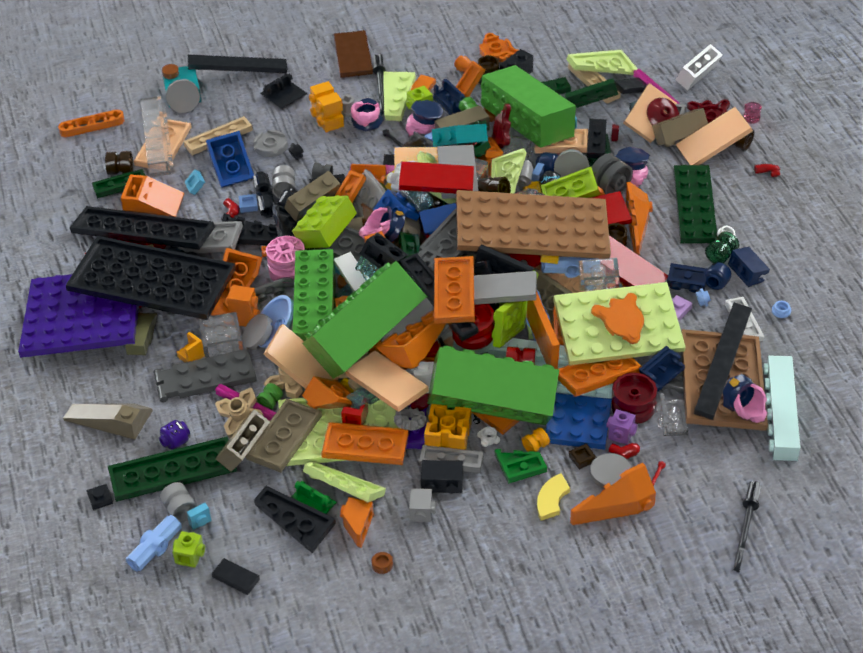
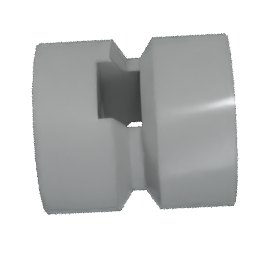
(282, 179)
(177, 500)

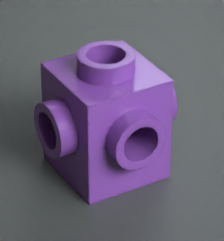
(621, 426)

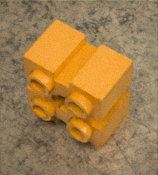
(326, 106)
(448, 427)

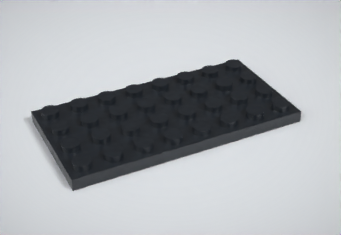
(151, 277)

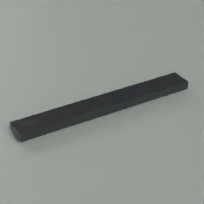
(722, 361)

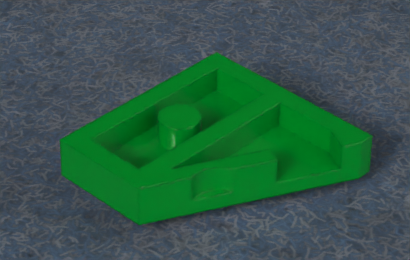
(520, 464)

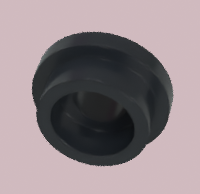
(296, 151)

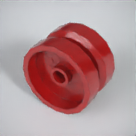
(485, 324)

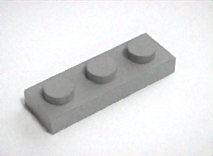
(471, 459)

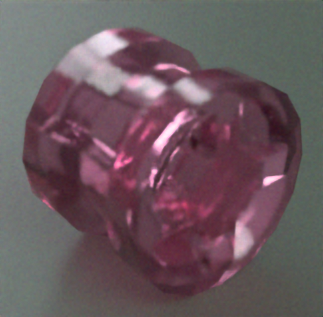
(752, 112)

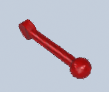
(661, 465)

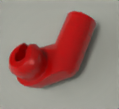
(626, 451)

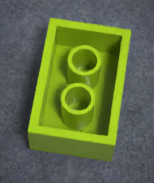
(324, 221)

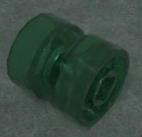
(721, 247)

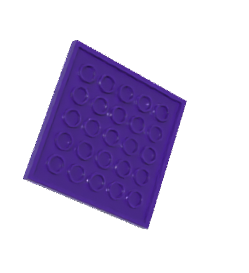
(72, 321)

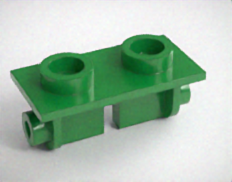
(312, 497)

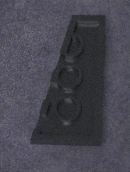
(253, 232)
(296, 518)

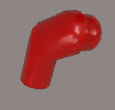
(764, 168)
(232, 206)

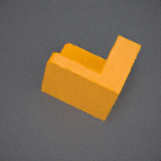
(193, 350)

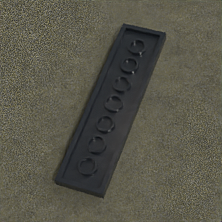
(142, 227)

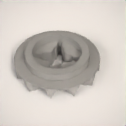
(417, 420)

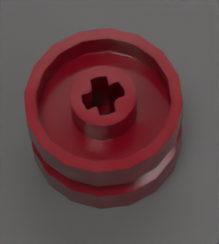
(635, 395)

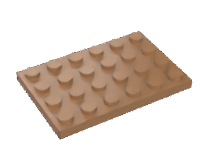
(697, 361)

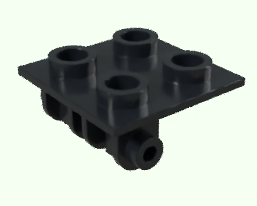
(283, 91)

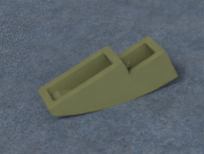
(144, 333)

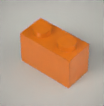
(244, 302)

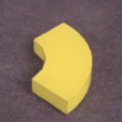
(550, 495)

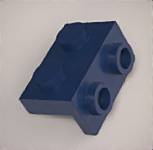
(686, 277)

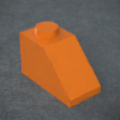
(357, 518)

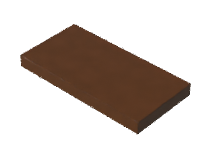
(353, 54)

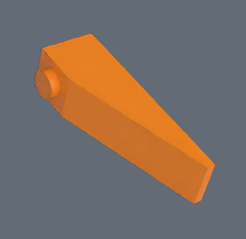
(639, 209)
(244, 275)
(413, 344)
(623, 498)

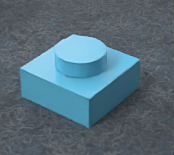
(194, 182)
(199, 516)

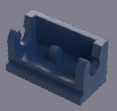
(448, 97)
(748, 266)
(663, 367)

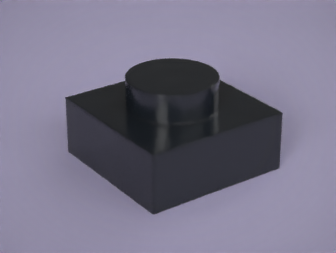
(99, 497)

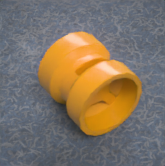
(536, 440)

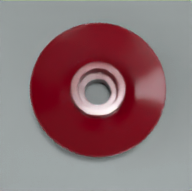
(655, 110)

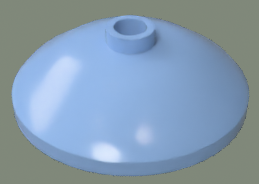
(281, 312)

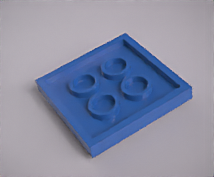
(579, 421)

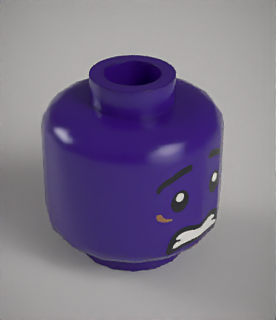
(174, 434)

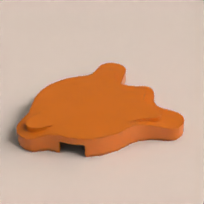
(496, 47)
(622, 317)

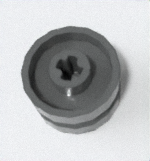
(612, 173)

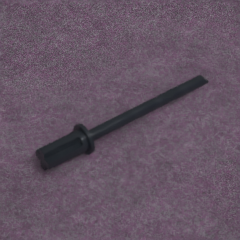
(378, 70)
(750, 503)

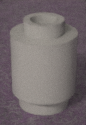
(526, 174)

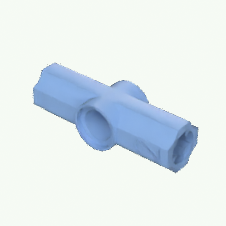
(566, 265)
(153, 543)

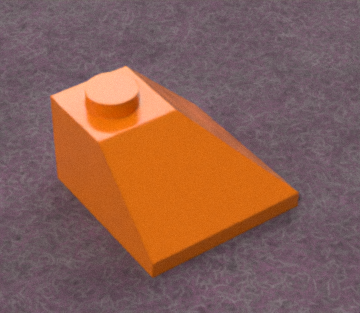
(326, 394)

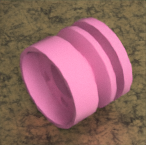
(281, 256)

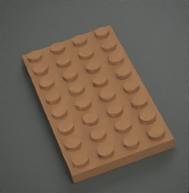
(532, 224)

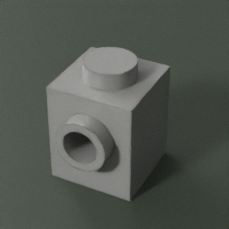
(421, 505)

